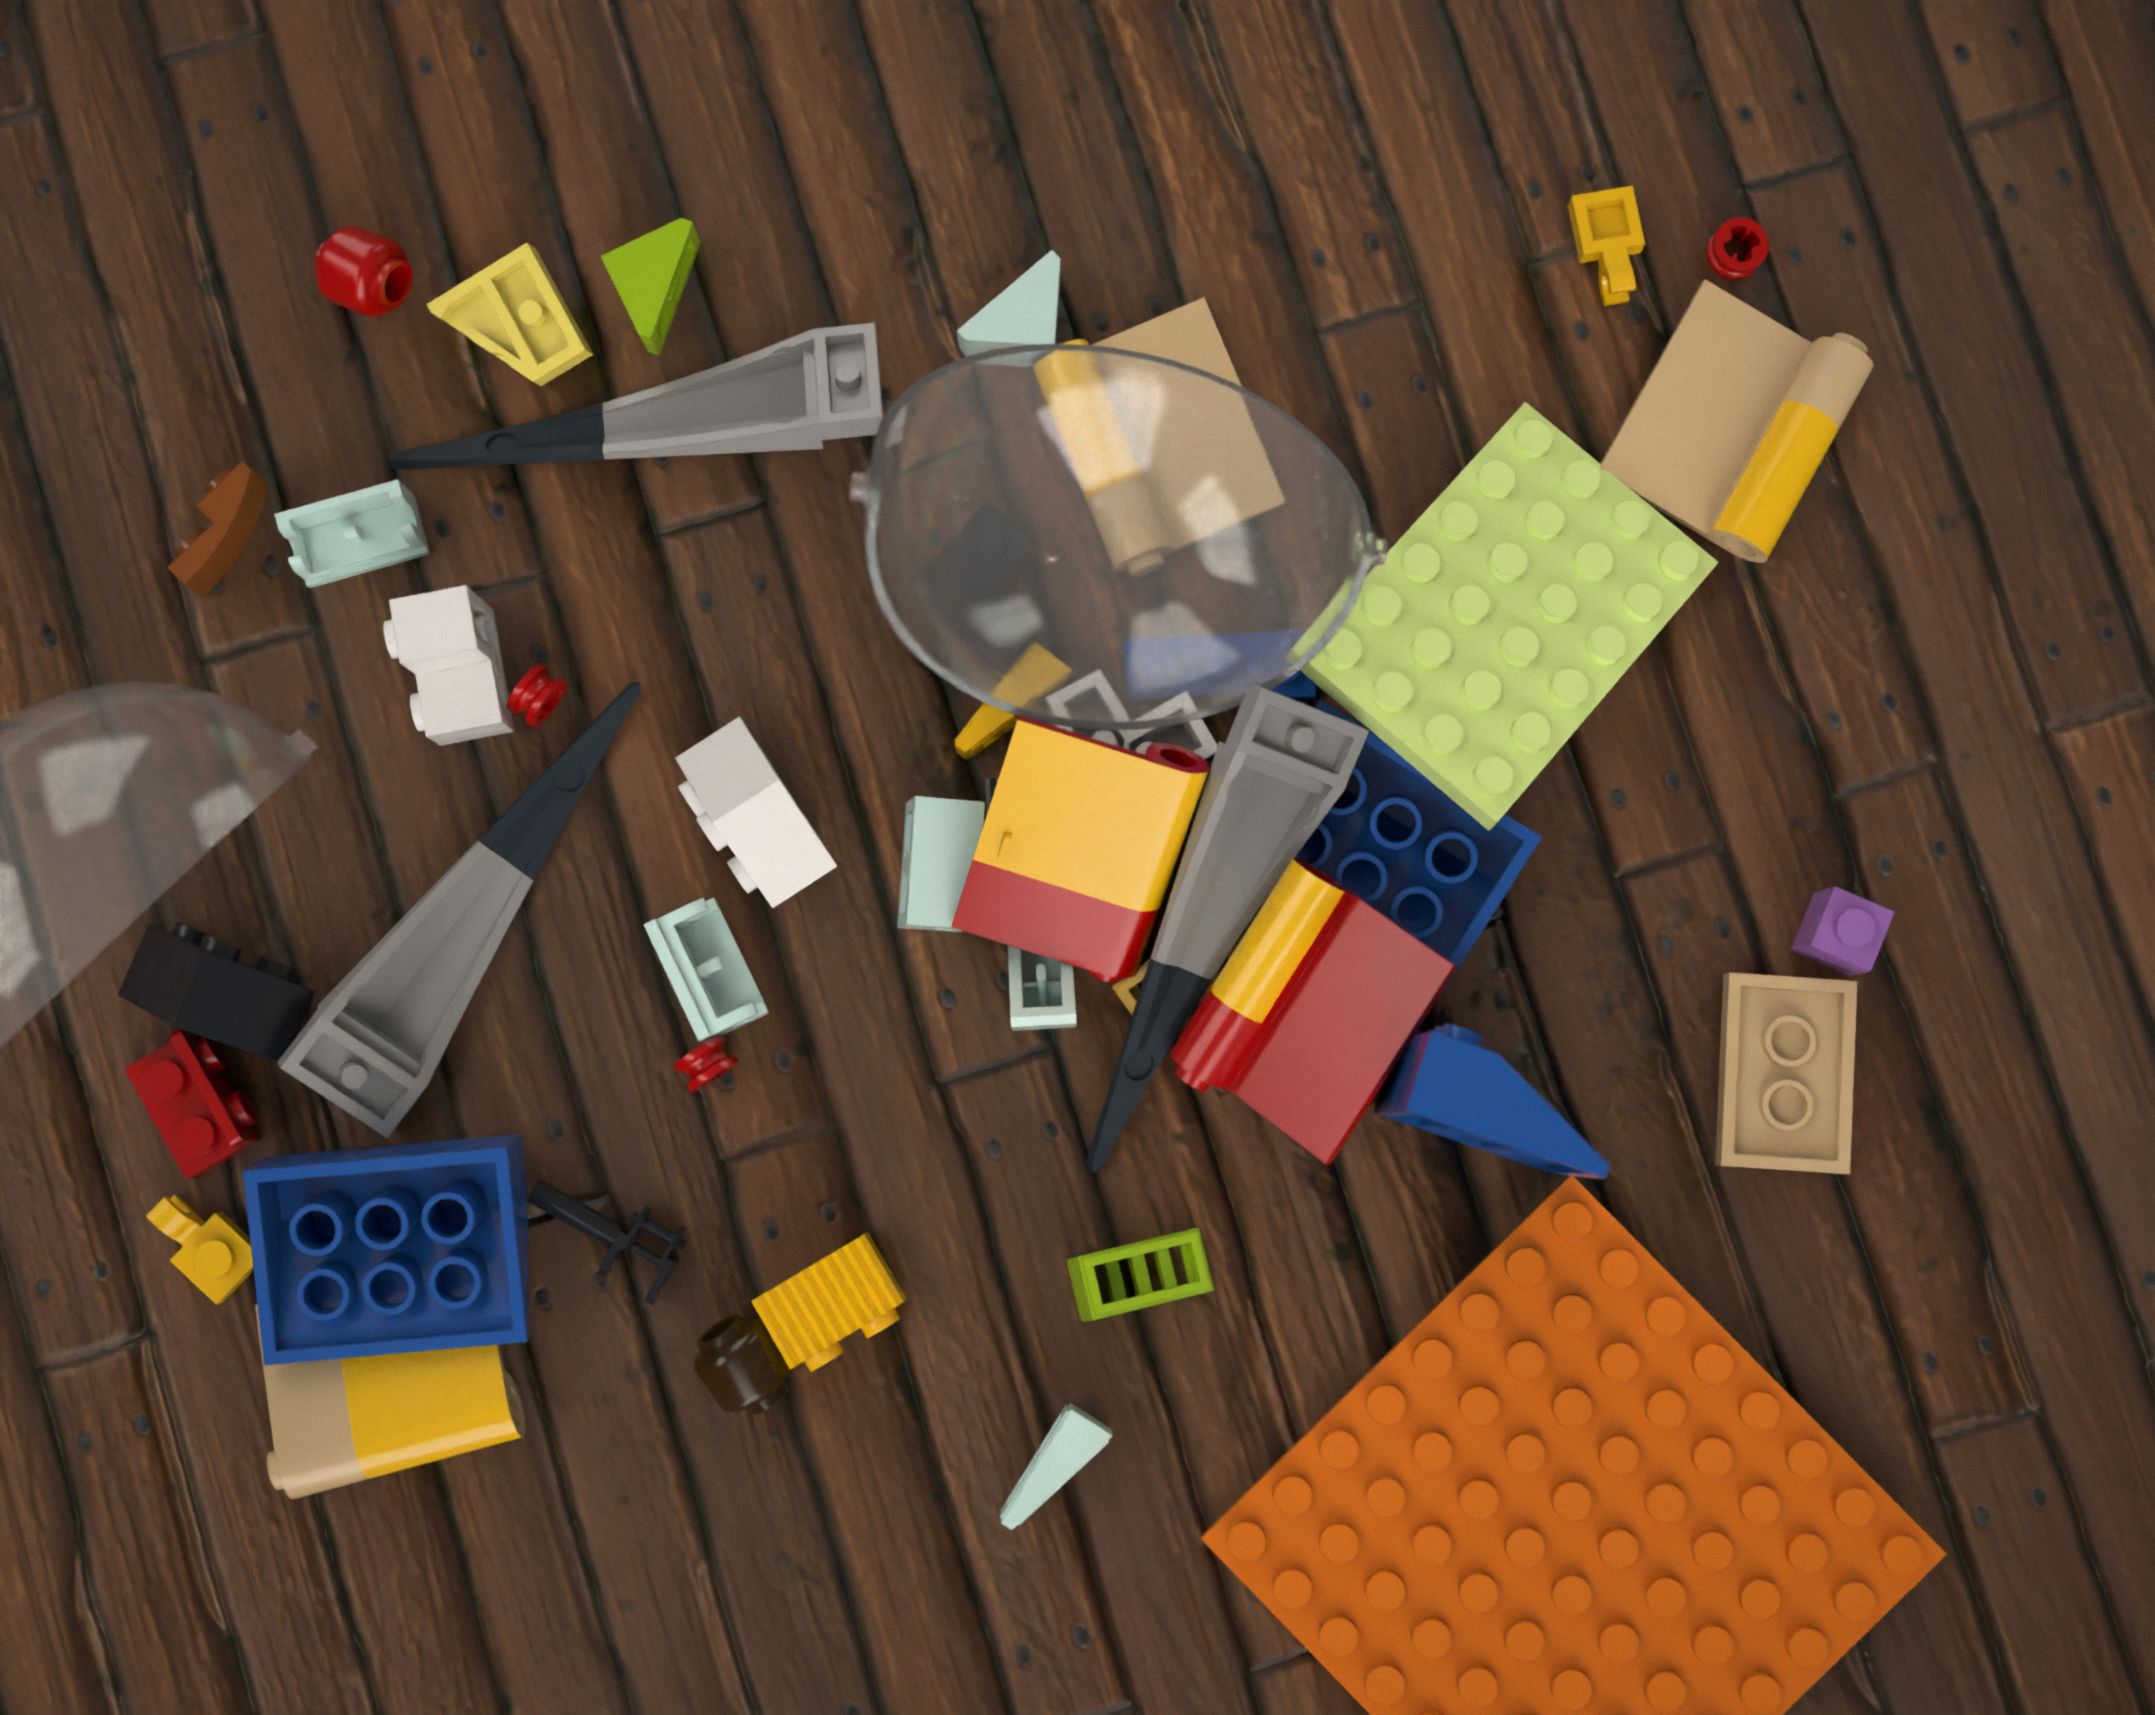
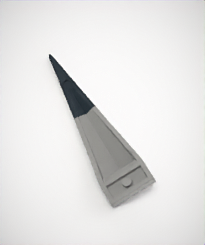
(766, 401)
(1255, 813)
(398, 1007)

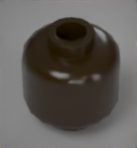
(741, 1365)

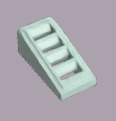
(1064, 1451)

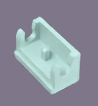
(354, 533)
(936, 859)
(706, 969)

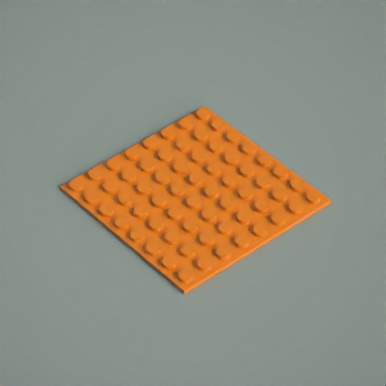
(1571, 1504)

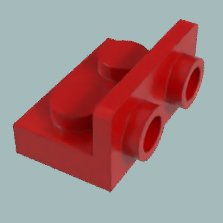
(194, 1102)

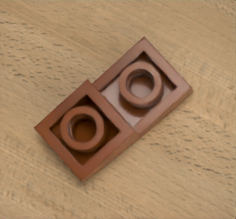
(234, 506)

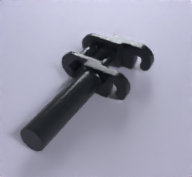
(611, 1232)

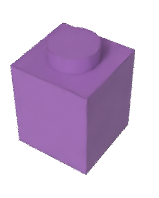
(1842, 931)

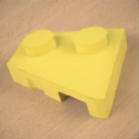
(516, 316)

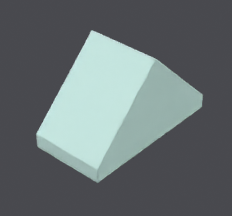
(1020, 314)
(1040, 991)

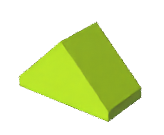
(652, 277)

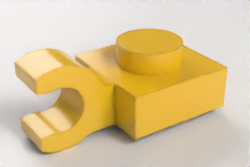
(1608, 230)
(213, 1253)

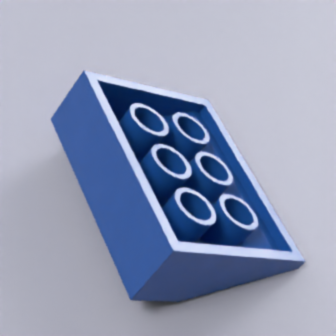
(1416, 850)
(1481, 1101)
(390, 1248)

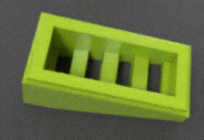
(1087, 1289)

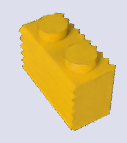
(830, 1302)

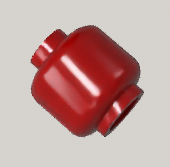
(363, 271)

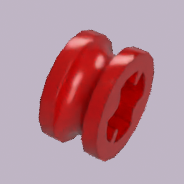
(1727, 266)
(536, 695)
(706, 1063)

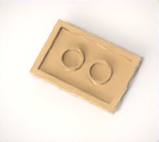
(1786, 1073)

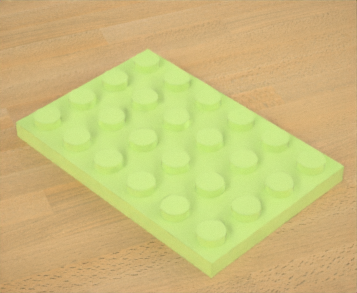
(1507, 615)

